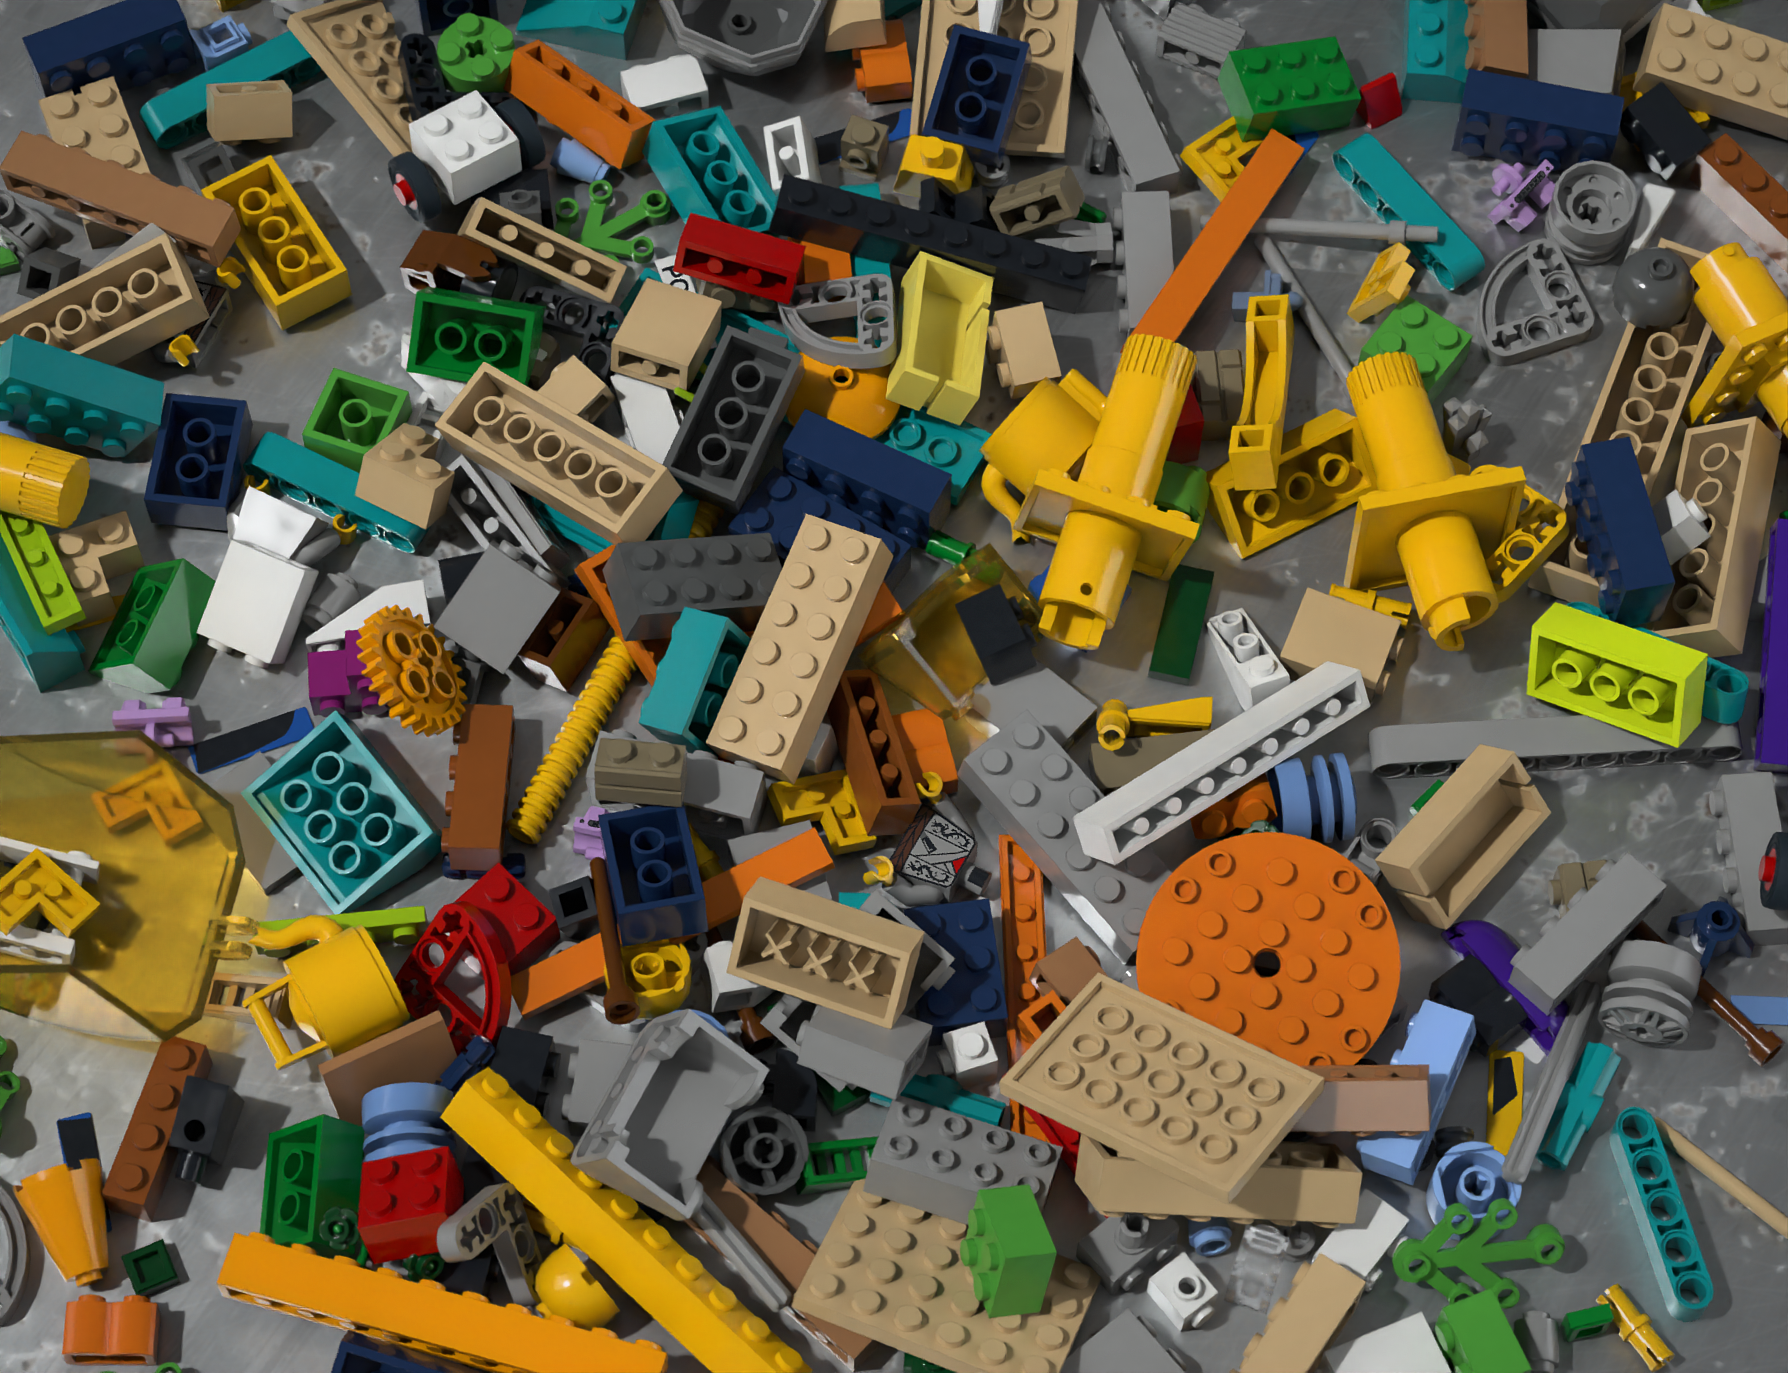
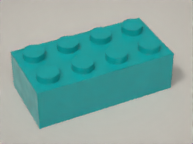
(77, 397)

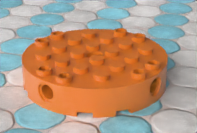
(1285, 900)

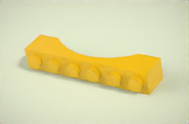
(1259, 431)

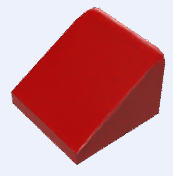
(1380, 101)

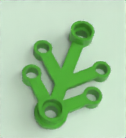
(601, 237)
(1473, 1252)

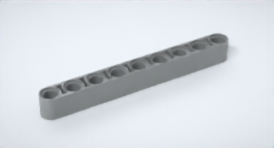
(1541, 745)

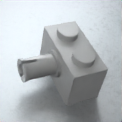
(1125, 1246)

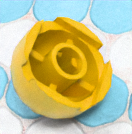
(658, 975)
(572, 1291)

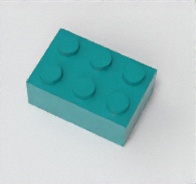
(693, 679)

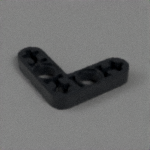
(422, 98)
(589, 327)

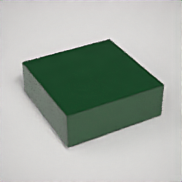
(150, 1269)

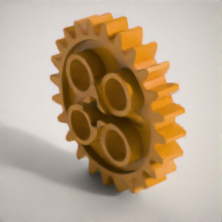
(411, 670)

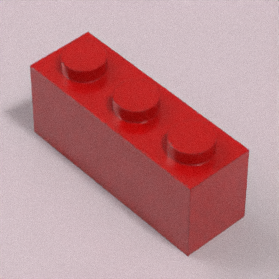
(739, 258)

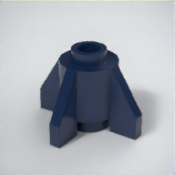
(1713, 931)

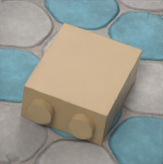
(666, 335)
(1344, 635)

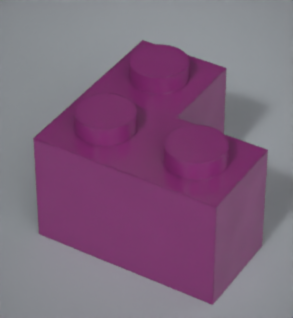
(338, 683)

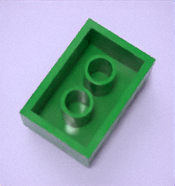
(1289, 88)

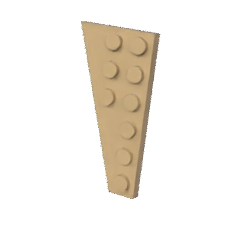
(360, 56)

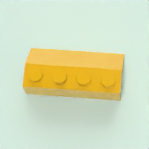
(1319, 473)

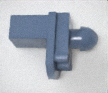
(1272, 286)

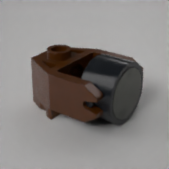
(457, 265)

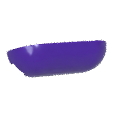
(1495, 952)

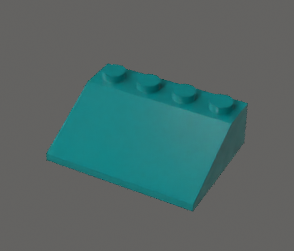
(584, 25)
(1434, 50)
(344, 815)

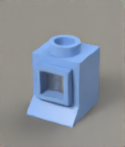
(220, 42)

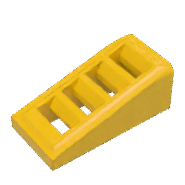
(1171, 718)

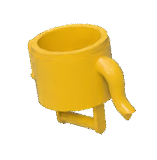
(1043, 432)
(335, 989)

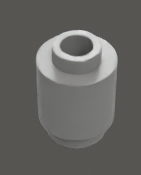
(331, 599)
(1539, 1340)

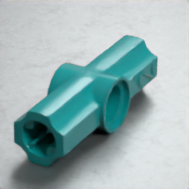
(950, 1096)
(1578, 1105)

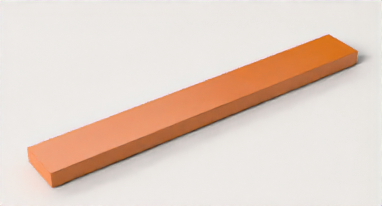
(1220, 238)
(1022, 948)
(583, 964)

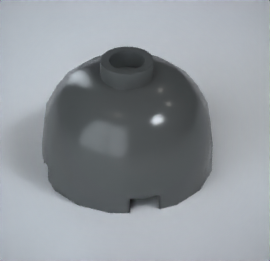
(1653, 288)
(763, 1151)

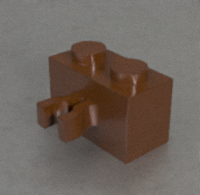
(564, 640)

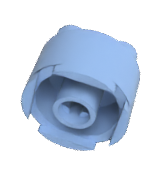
(1473, 1167)

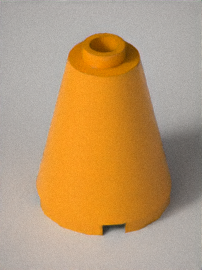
(69, 1218)

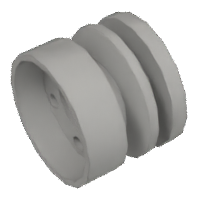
(1590, 212)
(1649, 993)

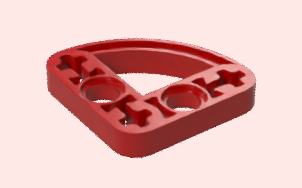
(432, 977)

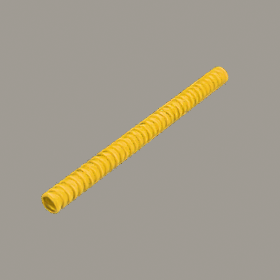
(585, 721)

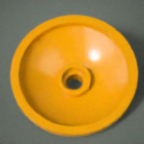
(853, 404)

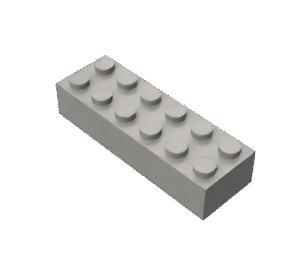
(1034, 795)

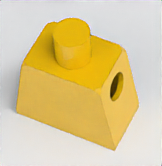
(933, 158)

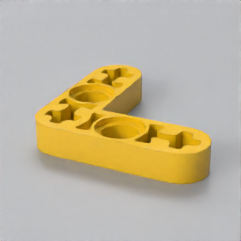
(1527, 532)

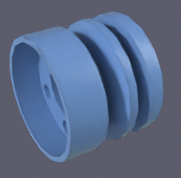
(1318, 799)
(405, 1120)

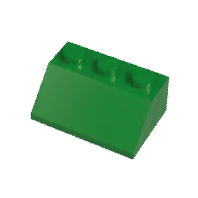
(462, 330)
(154, 627)
(305, 1175)

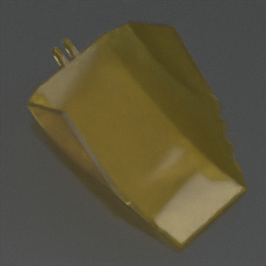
(162, 888)

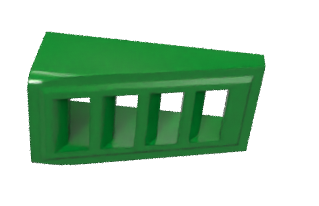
(841, 1178)

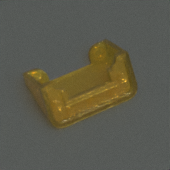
(929, 648)

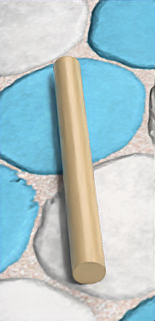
(1722, 1177)

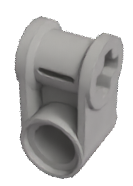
(22, 228)
(1363, 854)

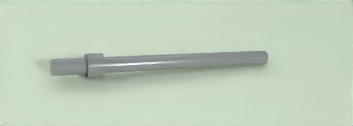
(1394, 232)
(1307, 310)

